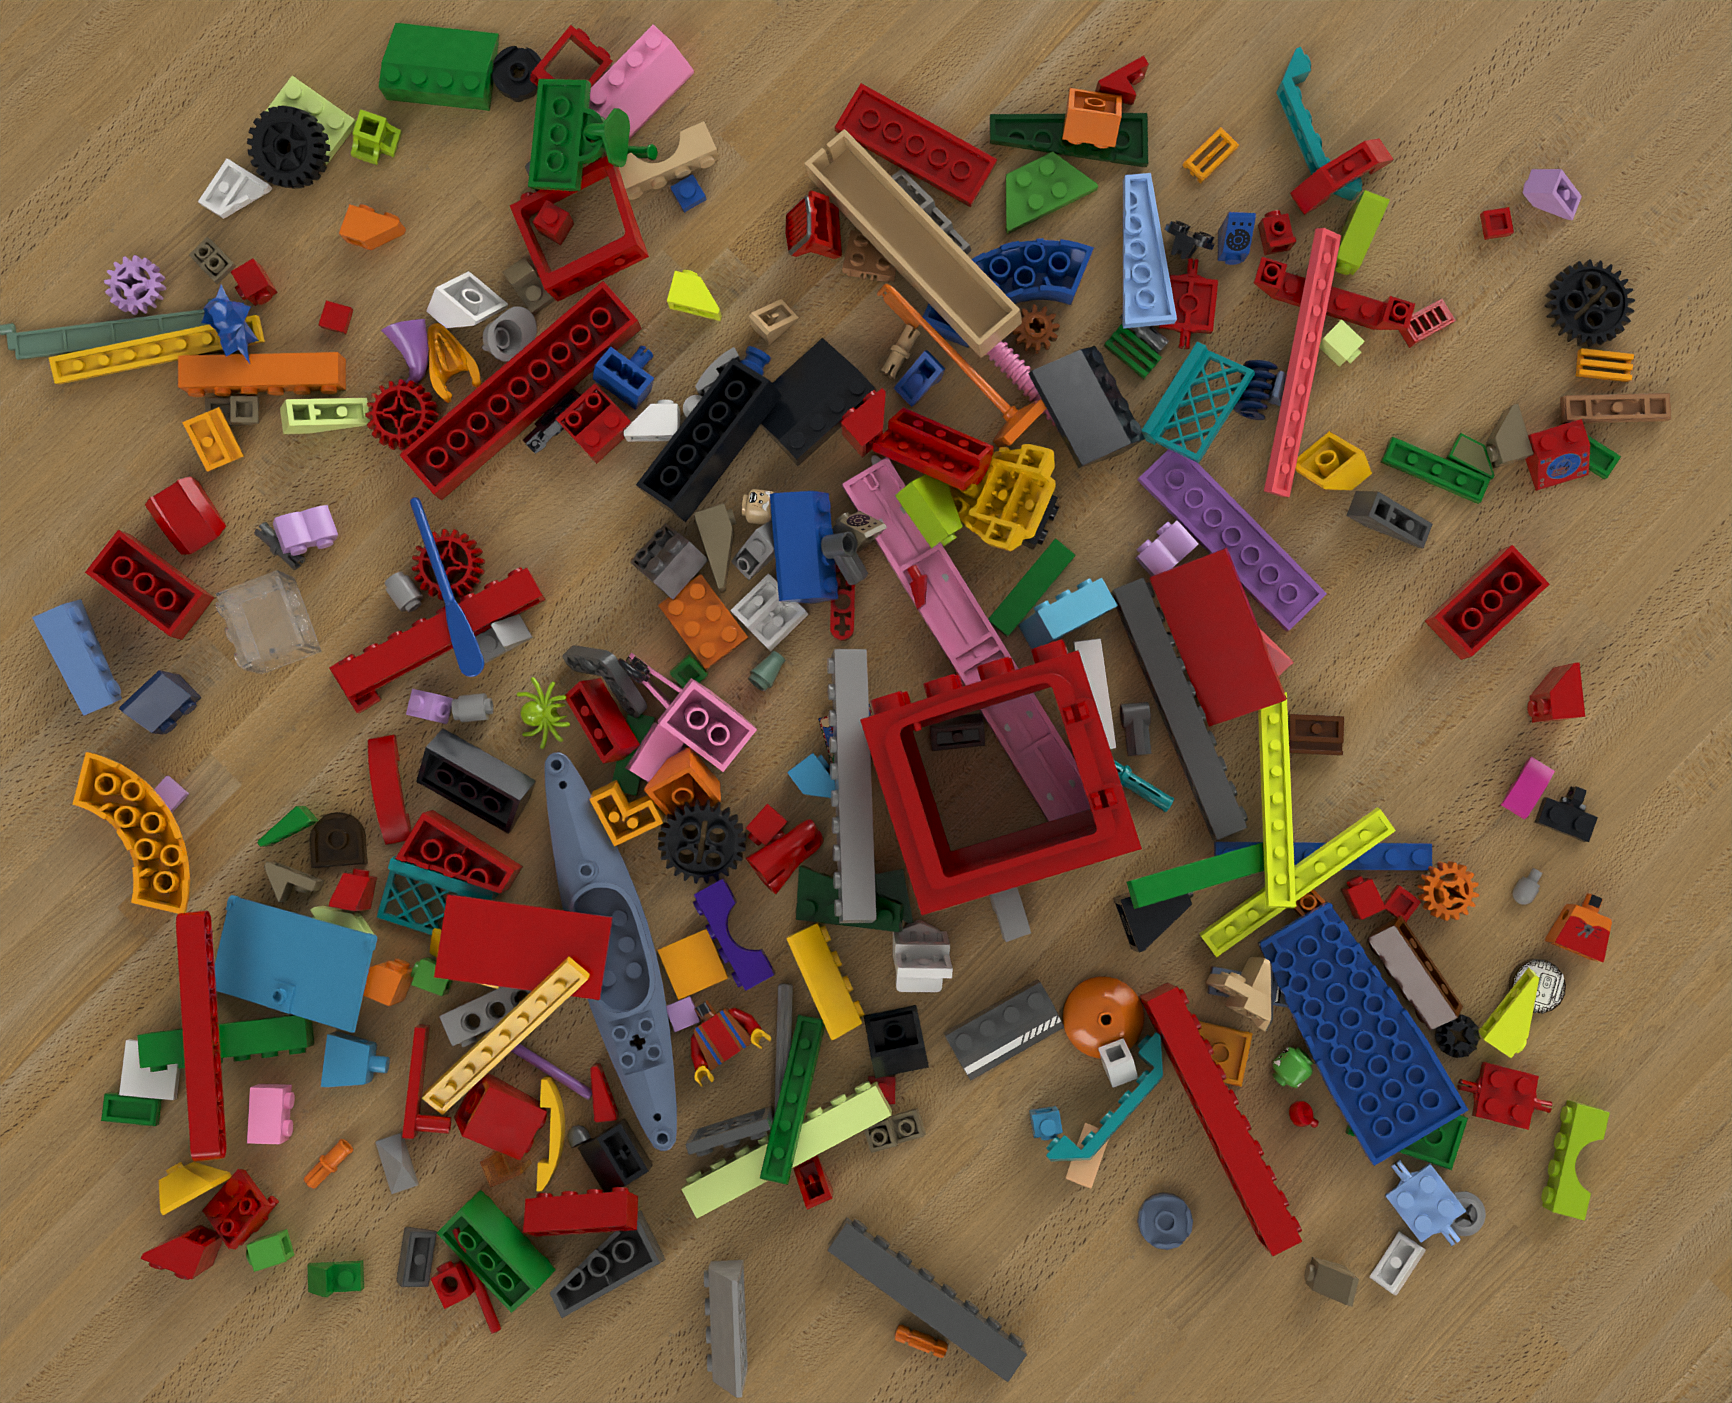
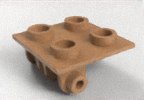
(866, 259)

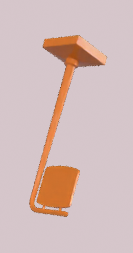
(1016, 420)

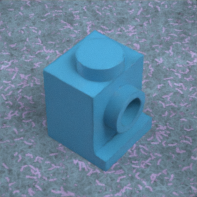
(1046, 1122)

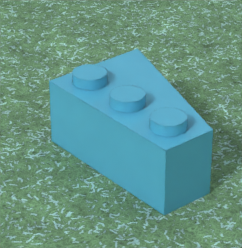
(1067, 613)

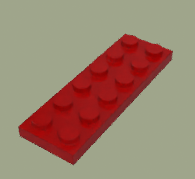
(916, 145)

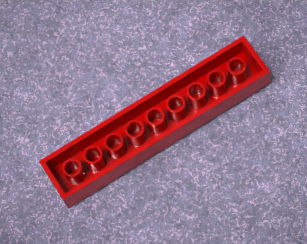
(520, 391)
(1221, 1120)

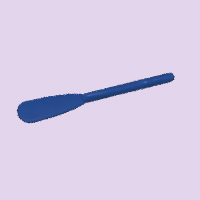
(461, 634)

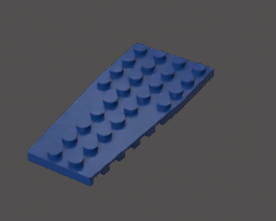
(1360, 1035)

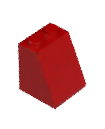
(500, 1117)

